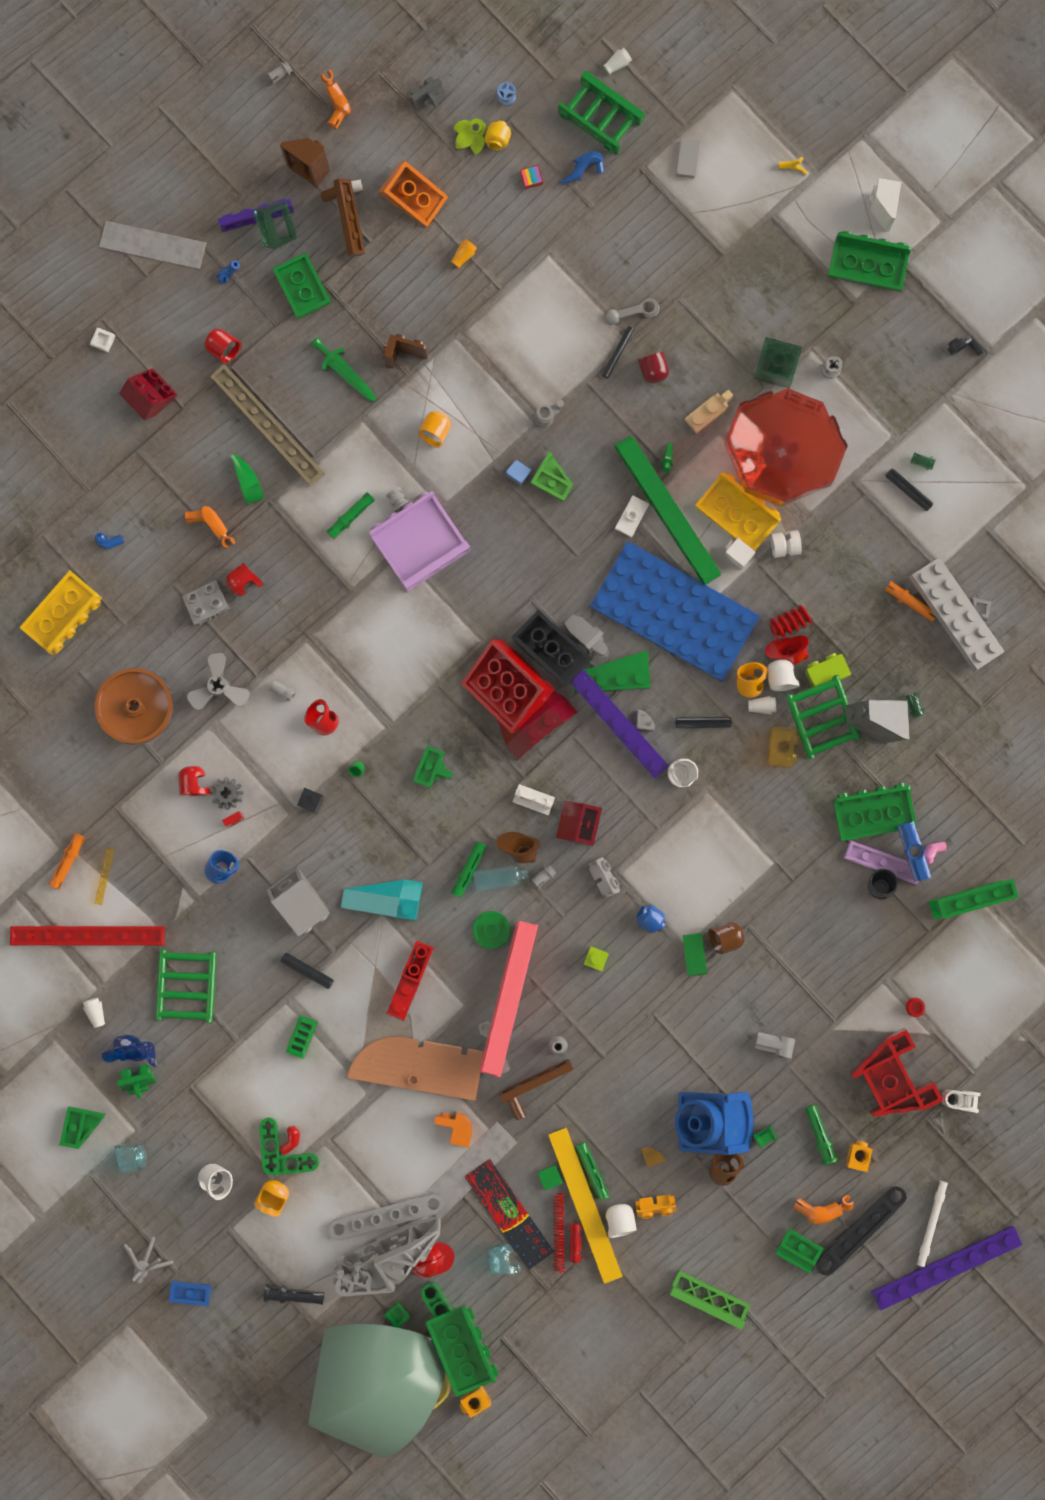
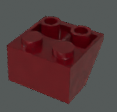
(147, 393)
(579, 823)

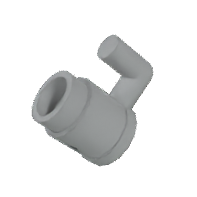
(545, 415)

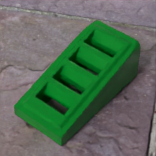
(297, 1053)

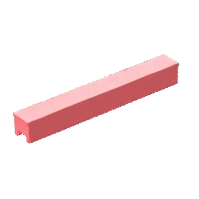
(508, 999)

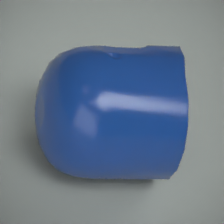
(213, 873)

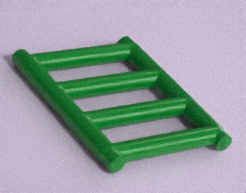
(798, 717)
(209, 977)

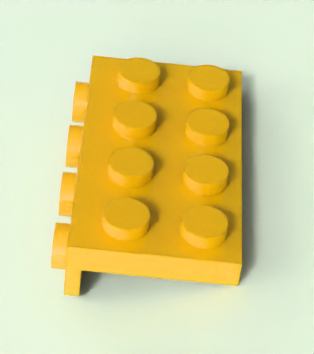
(738, 512)
(61, 613)

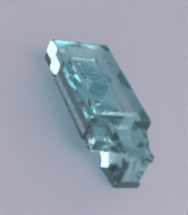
(498, 878)

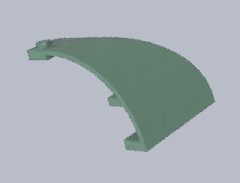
(375, 1386)

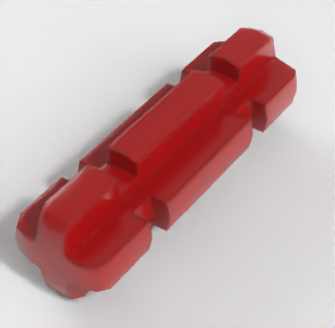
(575, 1243)

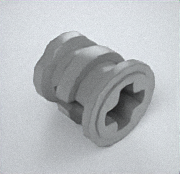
(834, 372)
(397, 499)

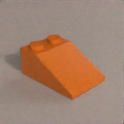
(413, 193)

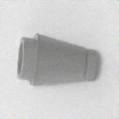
(557, 1039)

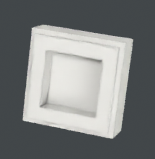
(102, 340)

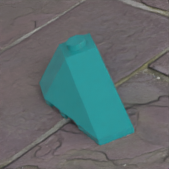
(390, 898)

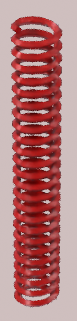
(560, 1212)

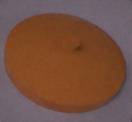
(133, 706)

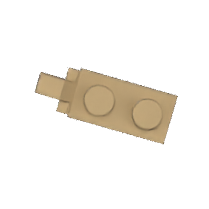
(708, 411)

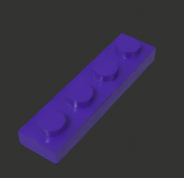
(247, 217)

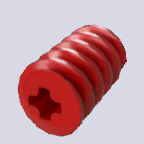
(789, 621)

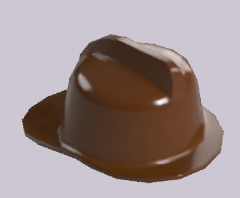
(519, 846)

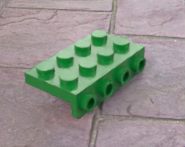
(869, 261)
(873, 812)
(462, 1350)

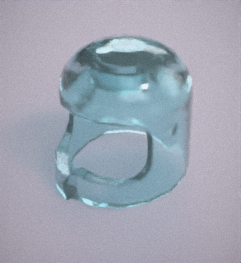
(130, 1158)
(498, 1259)

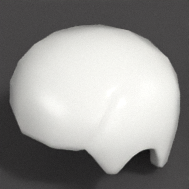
(682, 772)

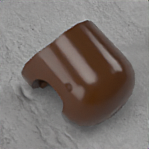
(730, 936)
(724, 1178)

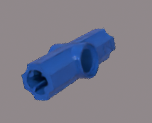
(918, 863)

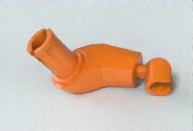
(338, 99)
(210, 517)
(826, 1214)

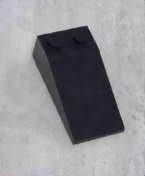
(551, 648)

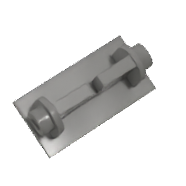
(601, 869)

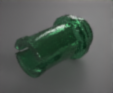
(923, 461)
(915, 705)

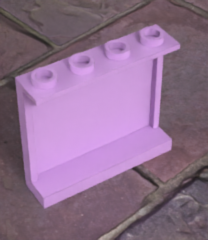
(419, 540)

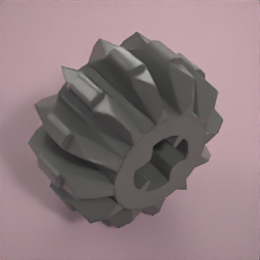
(222, 789)

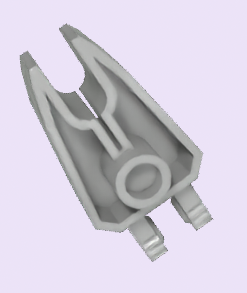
(586, 636)

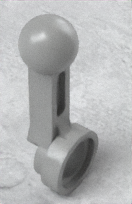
(613, 316)

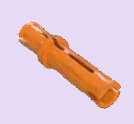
(911, 601)
(69, 856)

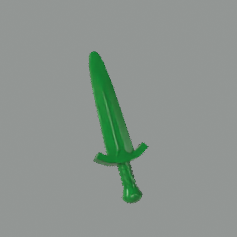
(337, 363)

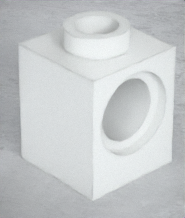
(739, 553)

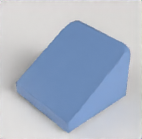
(518, 472)

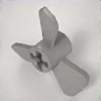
(200, 697)

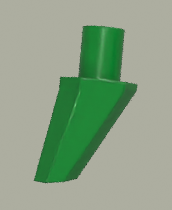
(667, 461)

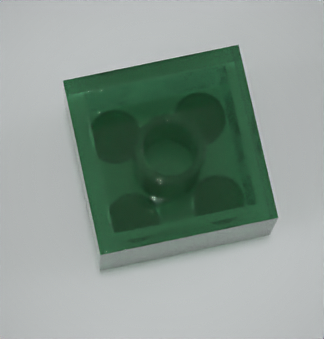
(777, 362)

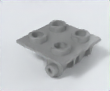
(205, 603)

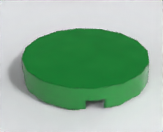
(491, 930)

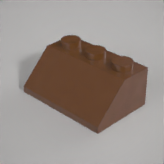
(306, 159)

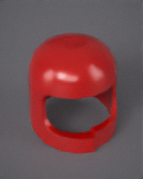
(217, 342)
(239, 578)
(328, 722)
(188, 781)

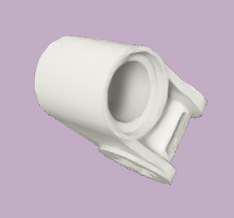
(963, 1100)

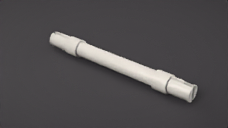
(925, 1247)

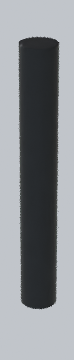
(618, 351)

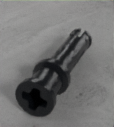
(283, 1294)

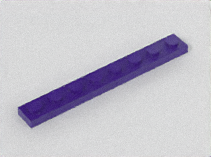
(619, 724)
(946, 1267)

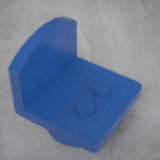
(714, 1122)

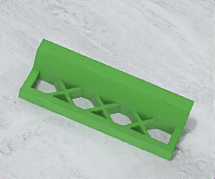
(708, 1307)

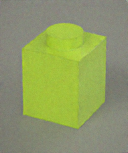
(596, 958)

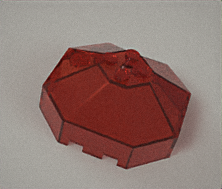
(791, 423)

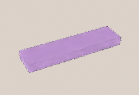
(877, 860)

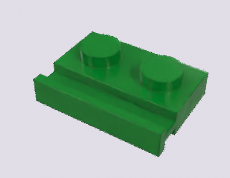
(799, 1250)

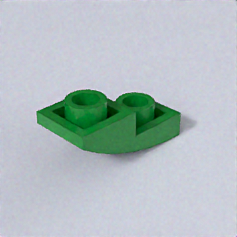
(695, 954)

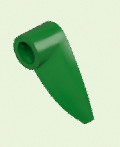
(248, 481)

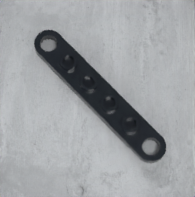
(861, 1230)

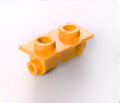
(663, 1206)

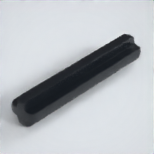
(909, 489)
(703, 722)
(307, 970)

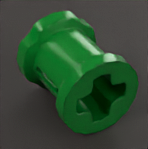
(765, 1136)

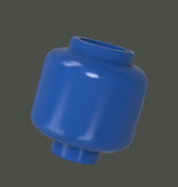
(650, 919)

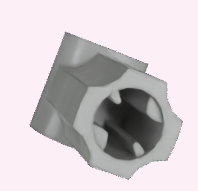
(778, 1044)

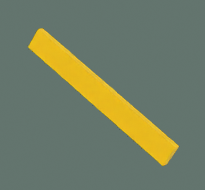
(585, 1205)

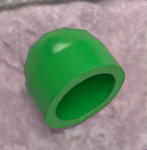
(356, 769)

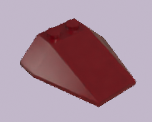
(545, 720)

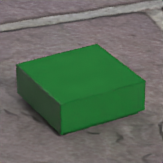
(550, 1177)
(397, 1314)

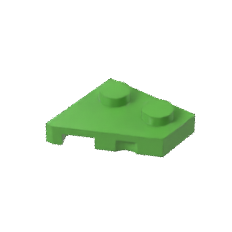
(552, 479)

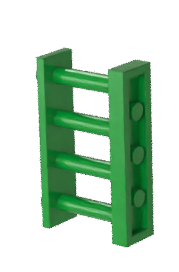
(607, 95)
(973, 899)

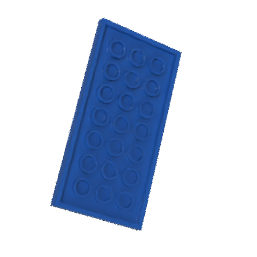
(674, 611)

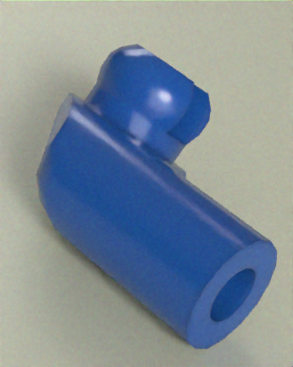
(226, 272)
(106, 542)

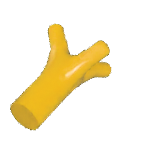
(792, 165)

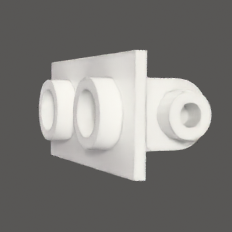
(533, 799)

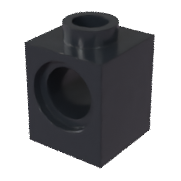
(310, 800)

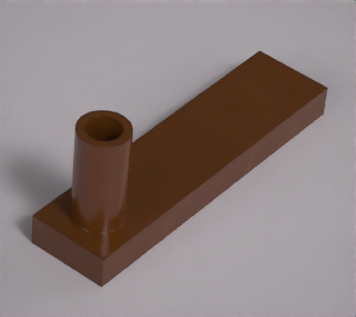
(348, 213)
(511, 1093)

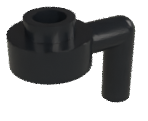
(957, 345)

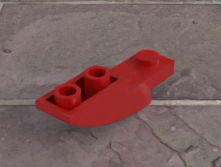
(410, 981)

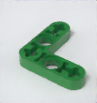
(281, 1160)

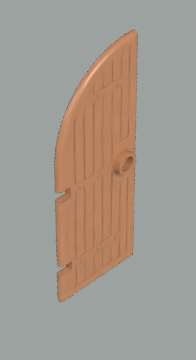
(429, 1068)

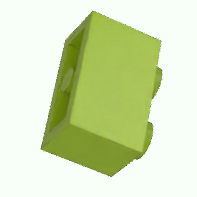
(823, 672)

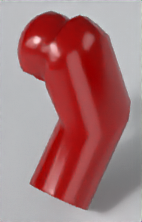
(293, 1140)

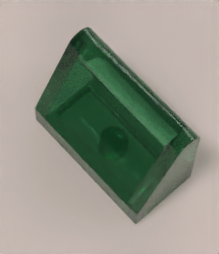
(267, 227)

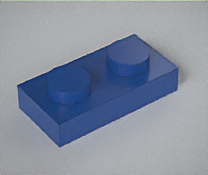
(190, 1293)

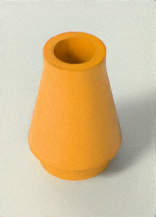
(463, 253)

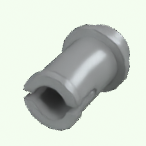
(280, 72)
(282, 691)
(542, 877)

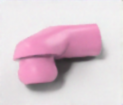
(932, 849)

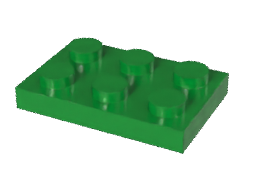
(302, 286)

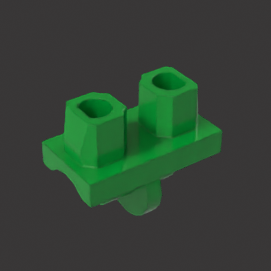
(138, 1083)

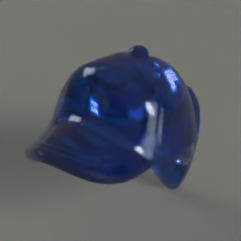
(130, 1048)

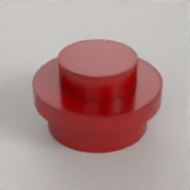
(915, 1007)

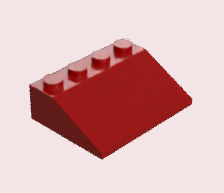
(507, 685)

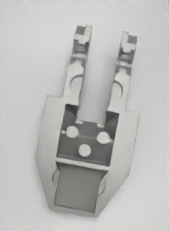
(387, 1259)

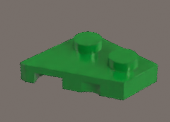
(78, 1126)

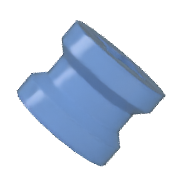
(503, 91)

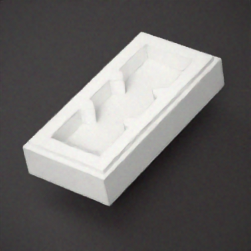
(632, 516)

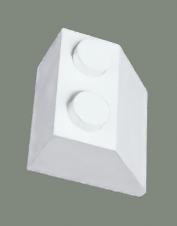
(884, 201)

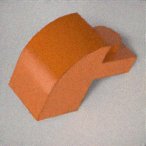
(461, 1127)

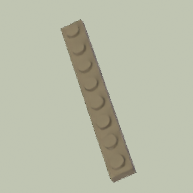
(267, 425)

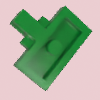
(431, 767)

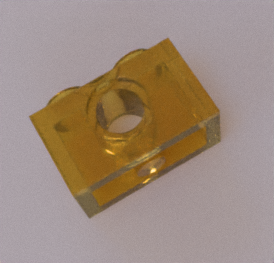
(777, 758)

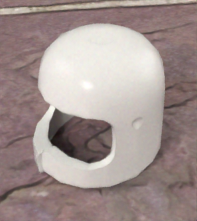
(781, 676)
(205, 1181)
(620, 1220)

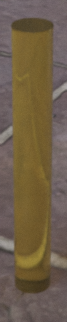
(104, 875)

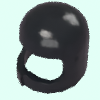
(882, 884)

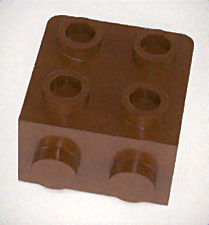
(400, 343)

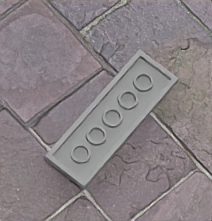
(956, 614)

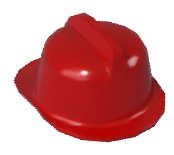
(789, 648)
(437, 1262)

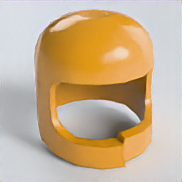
(437, 424)
(754, 687)
(273, 1195)

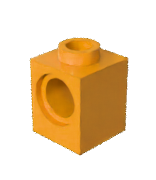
(862, 1164)
(483, 1398)

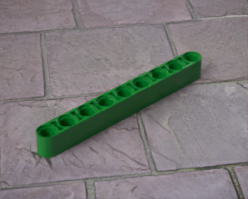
(667, 510)

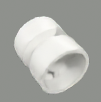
(786, 544)

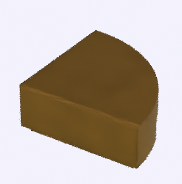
(652, 1156)

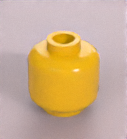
(497, 135)

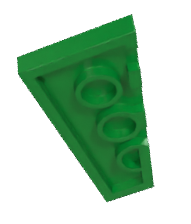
(622, 674)

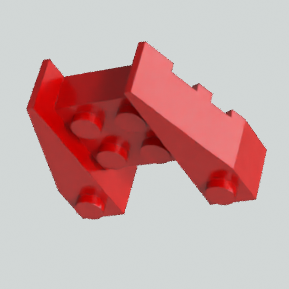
(890, 1080)

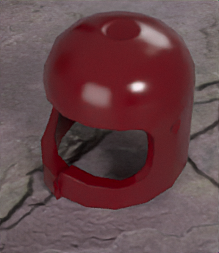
(654, 367)

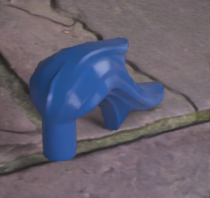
(582, 162)

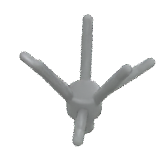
(142, 1267)

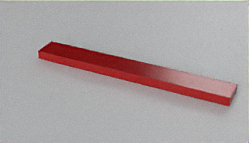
(87, 935)

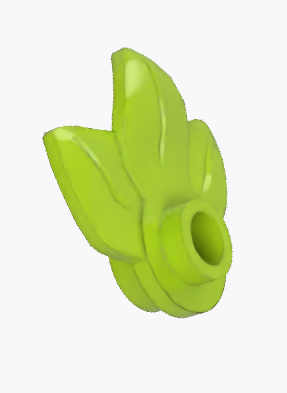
(468, 137)

